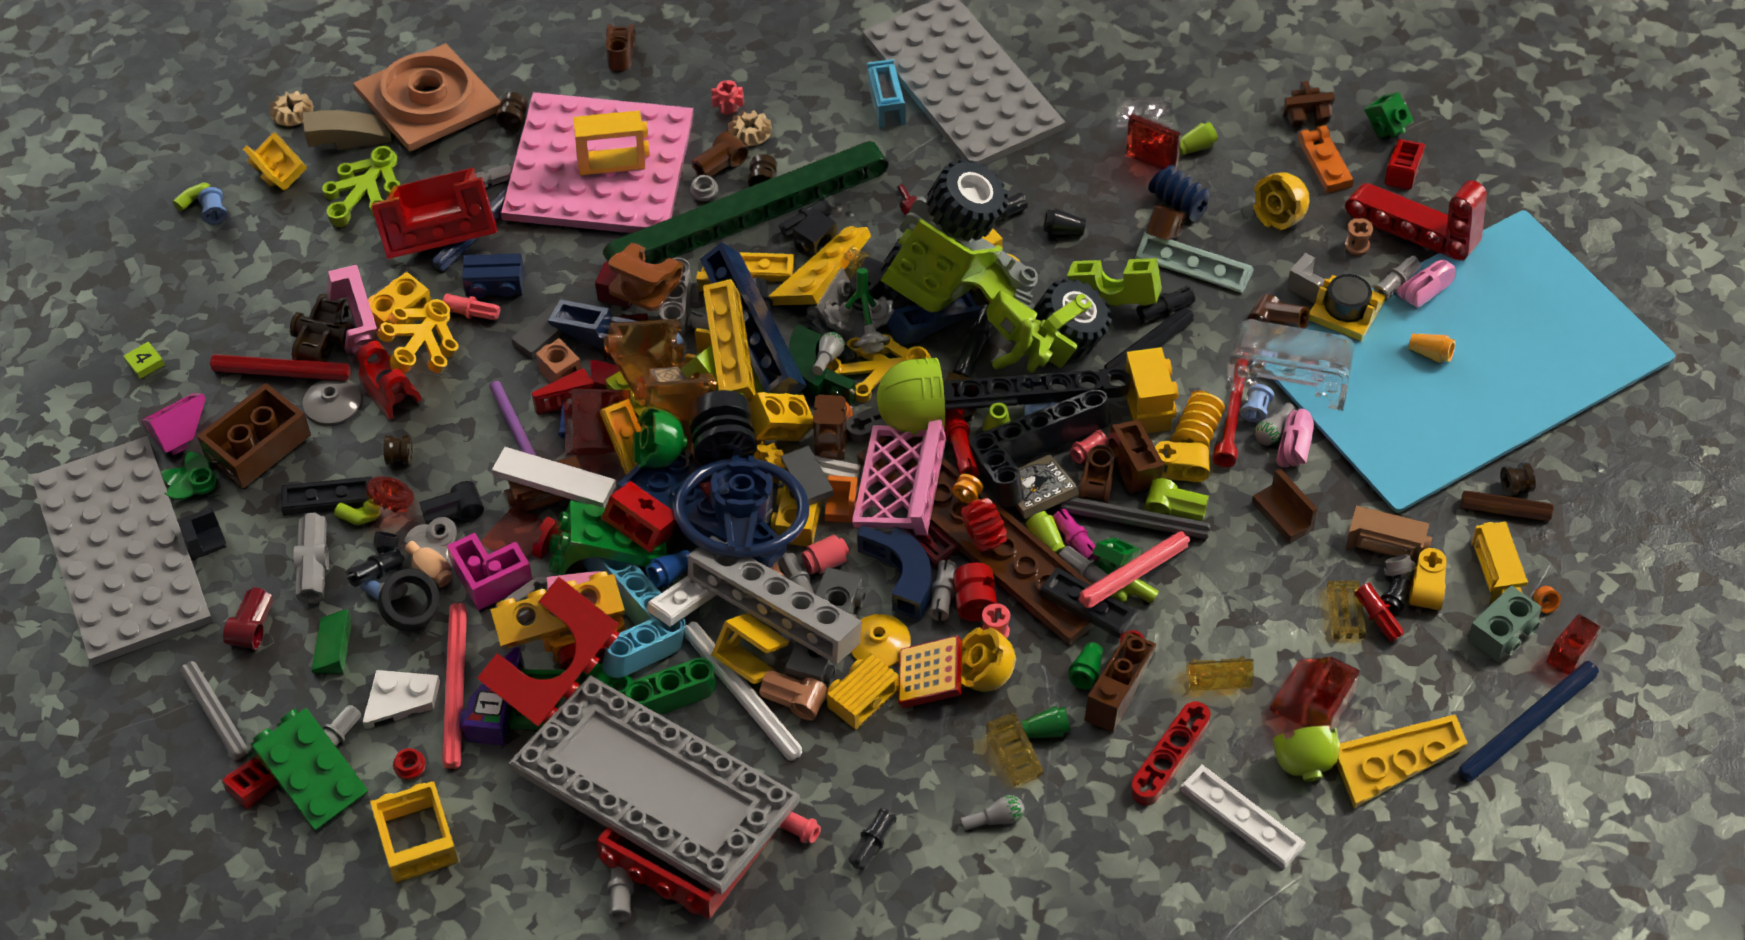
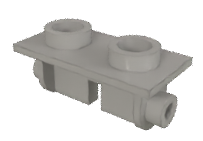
(836, 294)

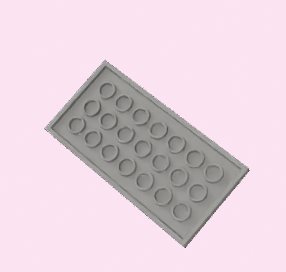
(964, 81)
(120, 550)

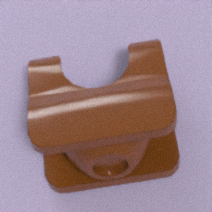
(642, 282)

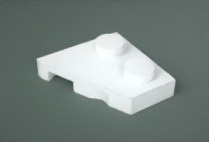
(399, 695)

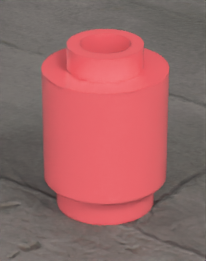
(825, 553)

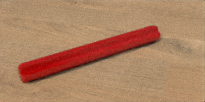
(280, 367)

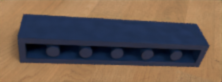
(766, 345)

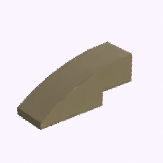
(344, 128)

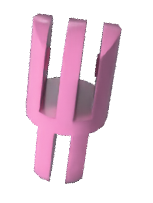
(1427, 283)
(1295, 439)

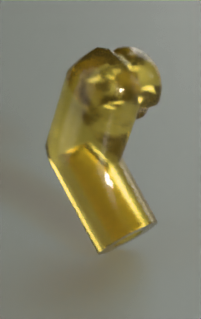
(855, 258)

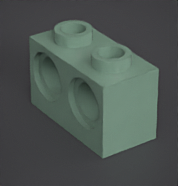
(1501, 620)

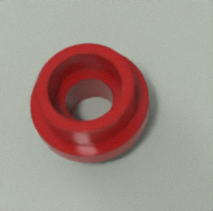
(406, 757)

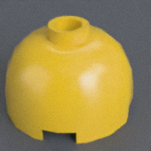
(1281, 200)
(986, 660)

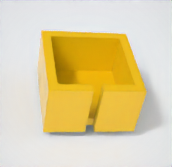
(1151, 389)

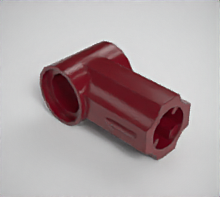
(247, 626)

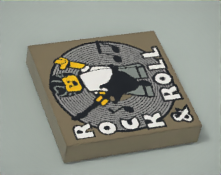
(1044, 486)

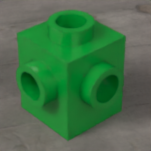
(1389, 115)

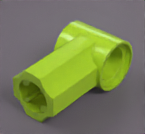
(1169, 500)

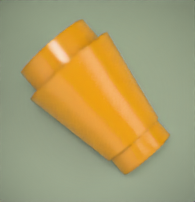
(1433, 346)

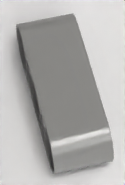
(678, 302)

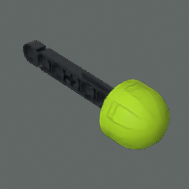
(916, 394)

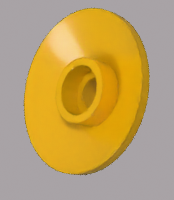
(886, 647)

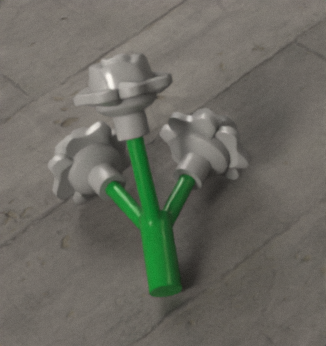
(875, 313)

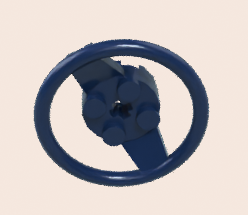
(741, 499)

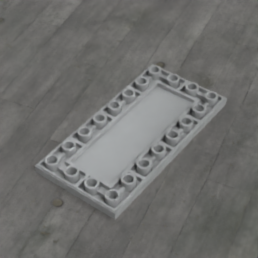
(655, 784)

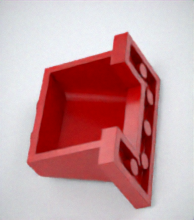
(434, 213)

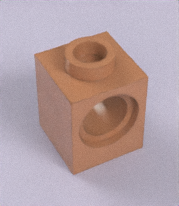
(557, 361)

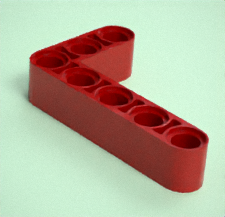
(1448, 234)

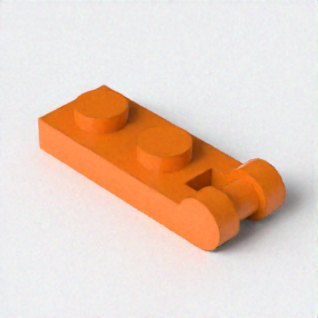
(1325, 159)

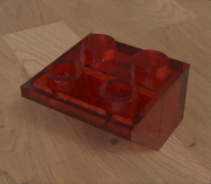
(583, 422)
(1317, 692)

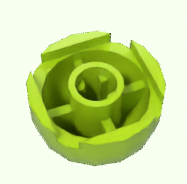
(1308, 751)

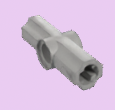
(311, 558)

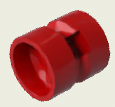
(974, 590)

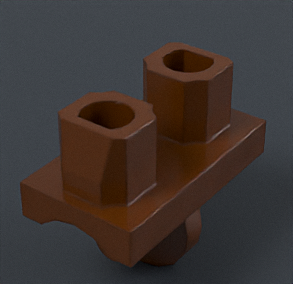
(1308, 101)

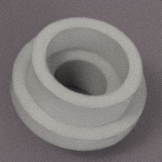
(704, 188)
(1399, 565)

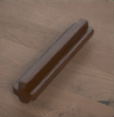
(1507, 505)

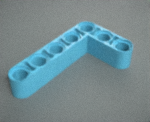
(650, 637)

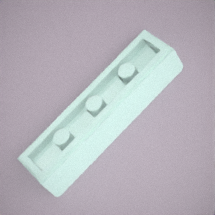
(1195, 262)

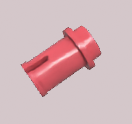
(1080, 449)
(805, 829)

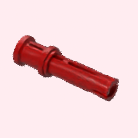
(957, 434)

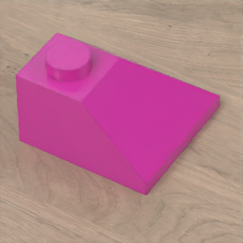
(176, 423)

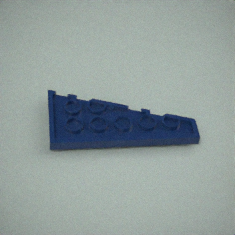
(663, 486)

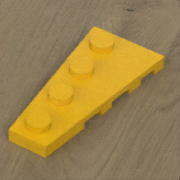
(816, 275)
(1391, 757)

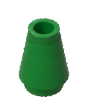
(1086, 667)
(1047, 724)

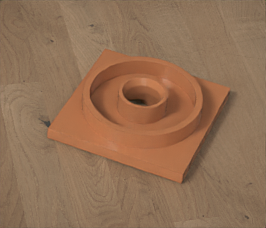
(427, 116)

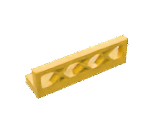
(729, 338)

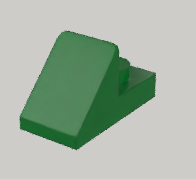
(1114, 554)

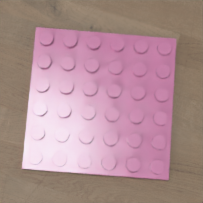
(546, 171)

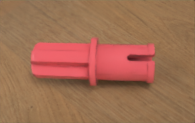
(471, 307)

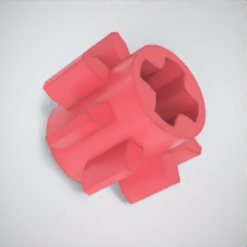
(727, 97)

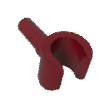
(908, 201)

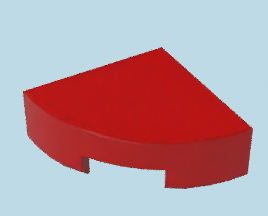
(548, 527)

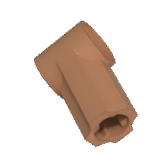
(800, 696)

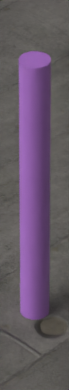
(511, 418)

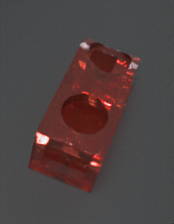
(1573, 644)

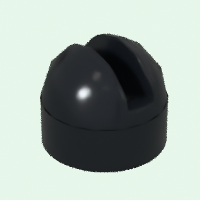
(385, 541)

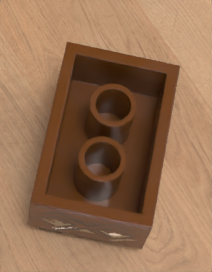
(254, 435)

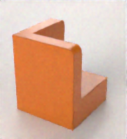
(841, 505)

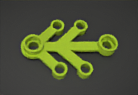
(381, 160)

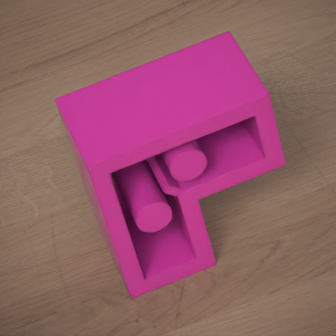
(491, 575)

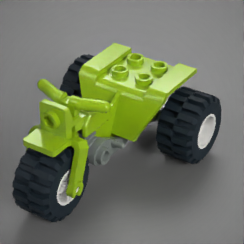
(950, 257)

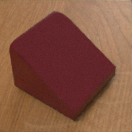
(600, 372)

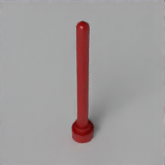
(1225, 452)

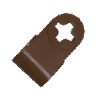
(620, 46)
(1165, 223)
(1098, 479)

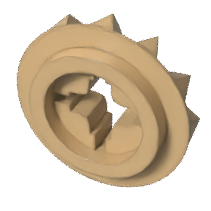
(282, 115)
(750, 136)

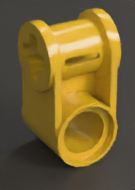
(1184, 461)
(1429, 580)

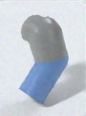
(373, 588)

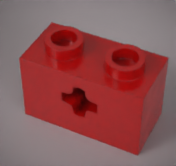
(639, 516)

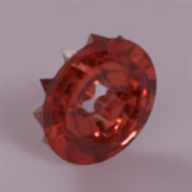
(382, 492)

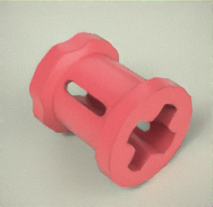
(991, 619)

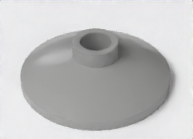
(332, 401)

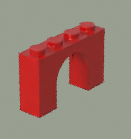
(590, 631)

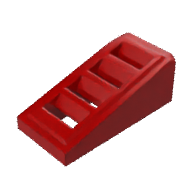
(1404, 166)
(558, 389)
(248, 796)

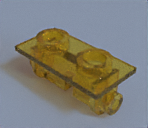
(1220, 674)

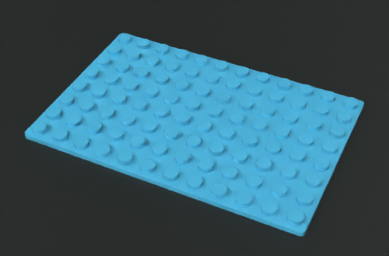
(1529, 353)

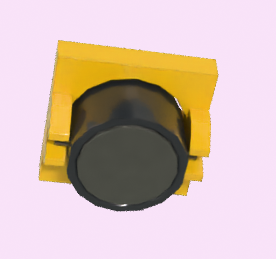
(1348, 304)

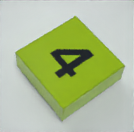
(143, 360)

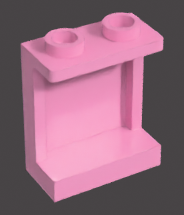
(348, 284)

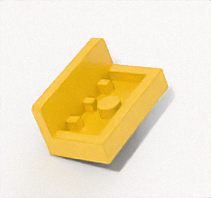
(276, 162)

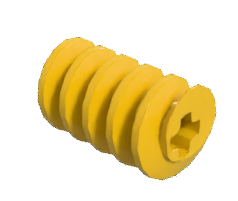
(1199, 418)

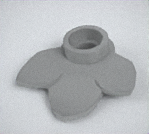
(426, 536)

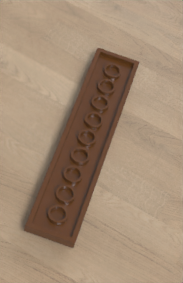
(1017, 565)

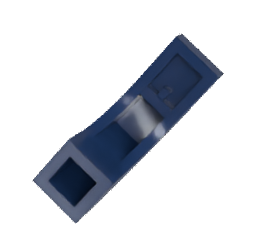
(910, 559)

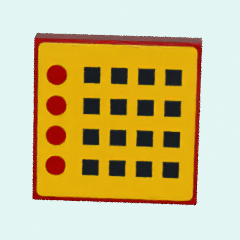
(930, 671)

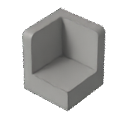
(1303, 280)

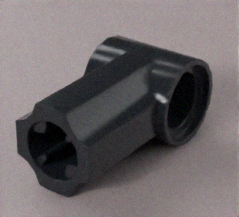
(460, 503)

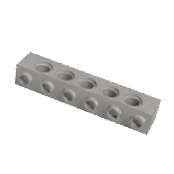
(777, 602)

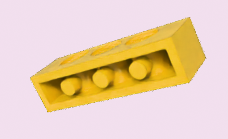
(513, 634)

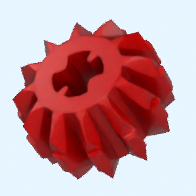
(984, 524)

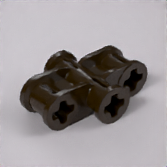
(320, 330)

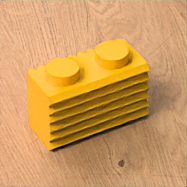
(862, 690)

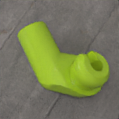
(188, 196)
(358, 516)
(1137, 588)

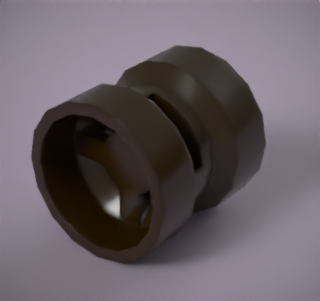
(511, 111)
(761, 169)

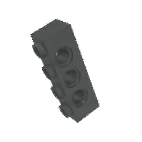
(838, 589)

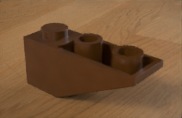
(1118, 682)

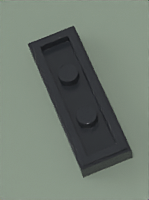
(323, 495)
(1107, 615)

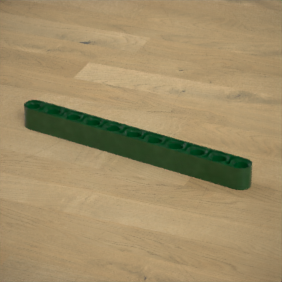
(755, 204)

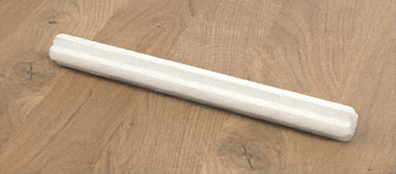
(745, 694)

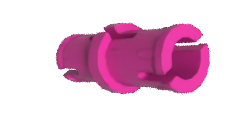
(1075, 535)

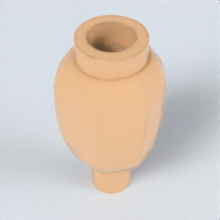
(430, 563)

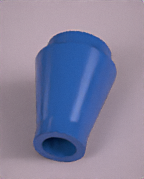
(666, 569)

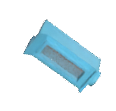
(885, 90)

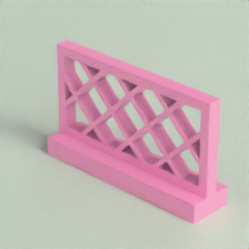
(924, 484)

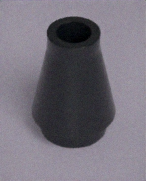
(1063, 223)

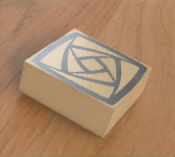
(665, 374)

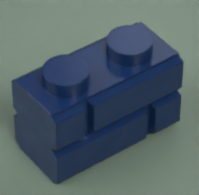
(493, 275)

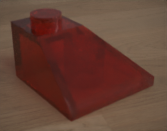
(1152, 142)

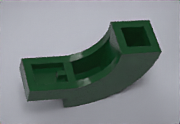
(804, 350)

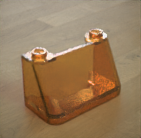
(654, 345)

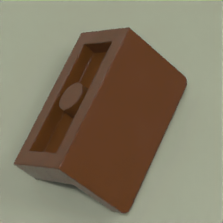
(1286, 507)

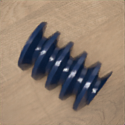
(1180, 192)

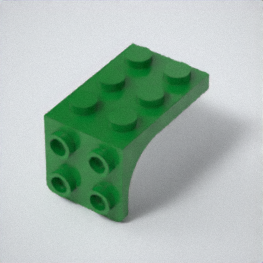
(586, 535)
(307, 767)

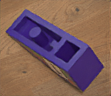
(487, 712)

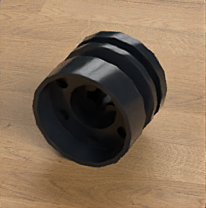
(721, 426)

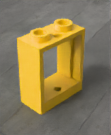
(606, 127)
(422, 857)

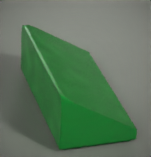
(332, 643)

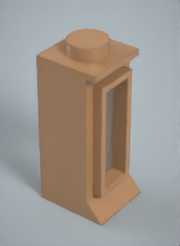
(1387, 533)

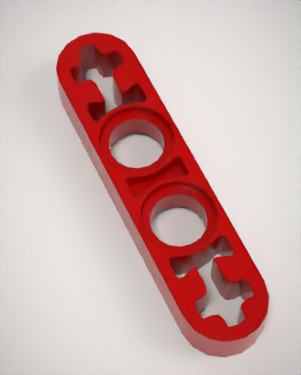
(1170, 752)

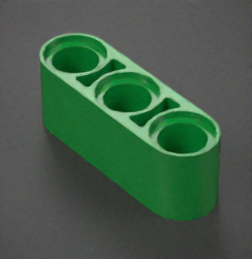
(683, 678)

